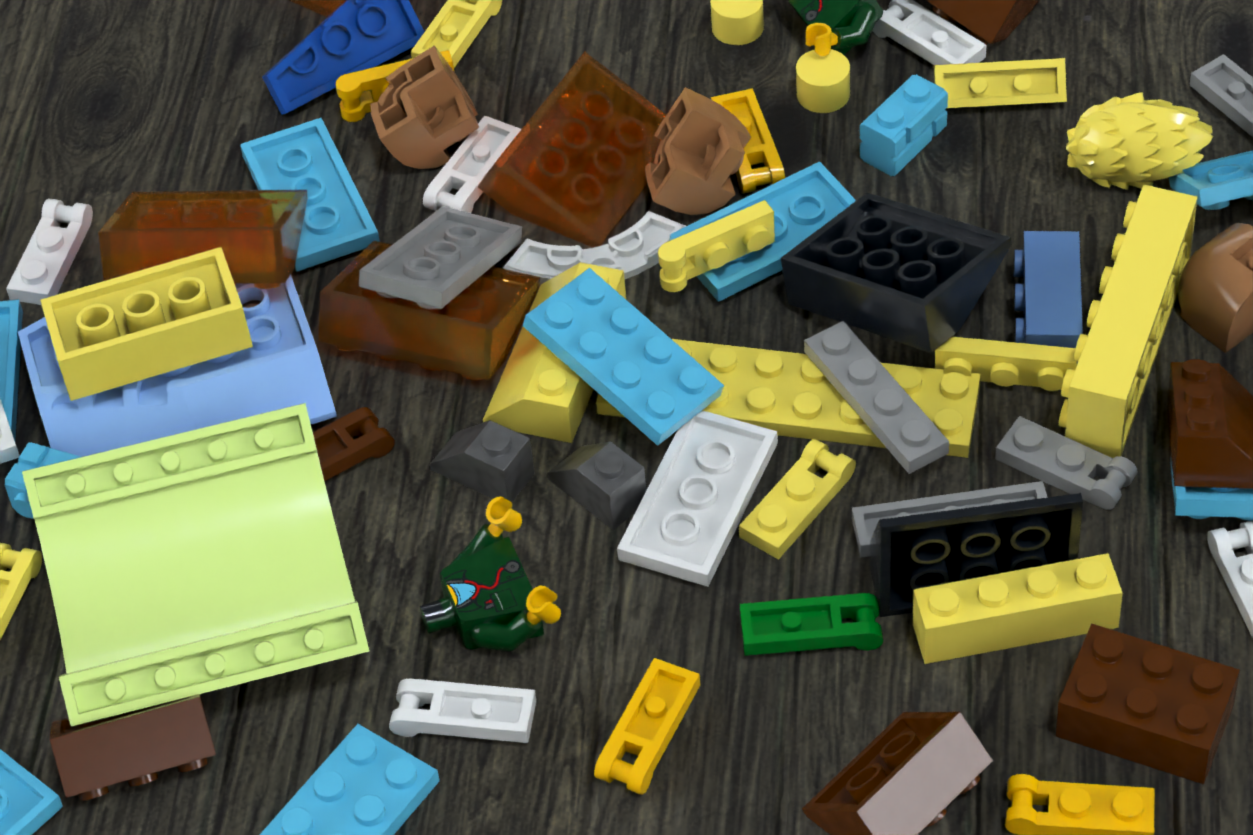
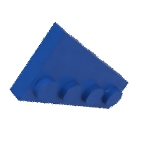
(347, 41)

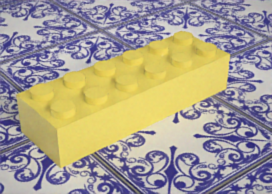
(1128, 320)

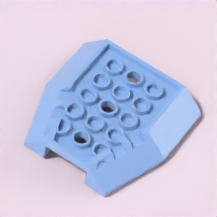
(270, 376)

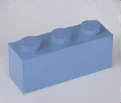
(1049, 289)

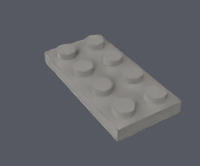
(440, 257)

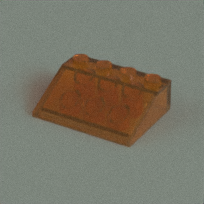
(579, 155)
(252, 226)
(463, 337)

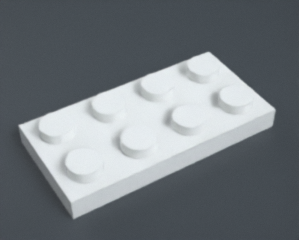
(698, 497)

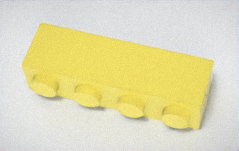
(1016, 608)

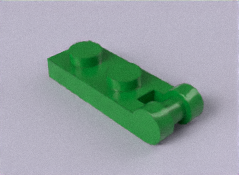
(811, 624)

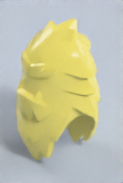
(1136, 141)

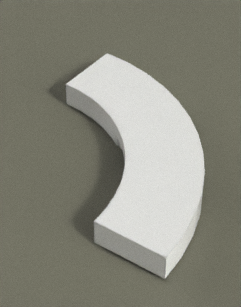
(628, 251)

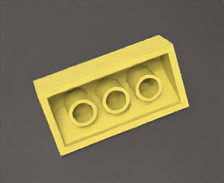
(146, 323)
(538, 389)

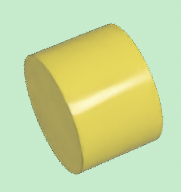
(737, 20)
(823, 81)

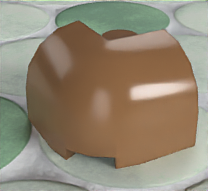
(423, 111)
(696, 155)
(1218, 288)

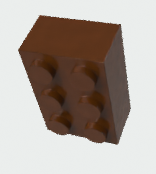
(1147, 703)

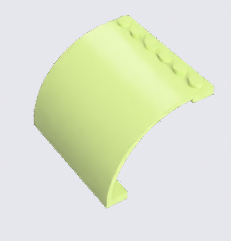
(193, 564)

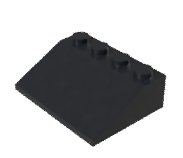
(894, 271)
(969, 544)

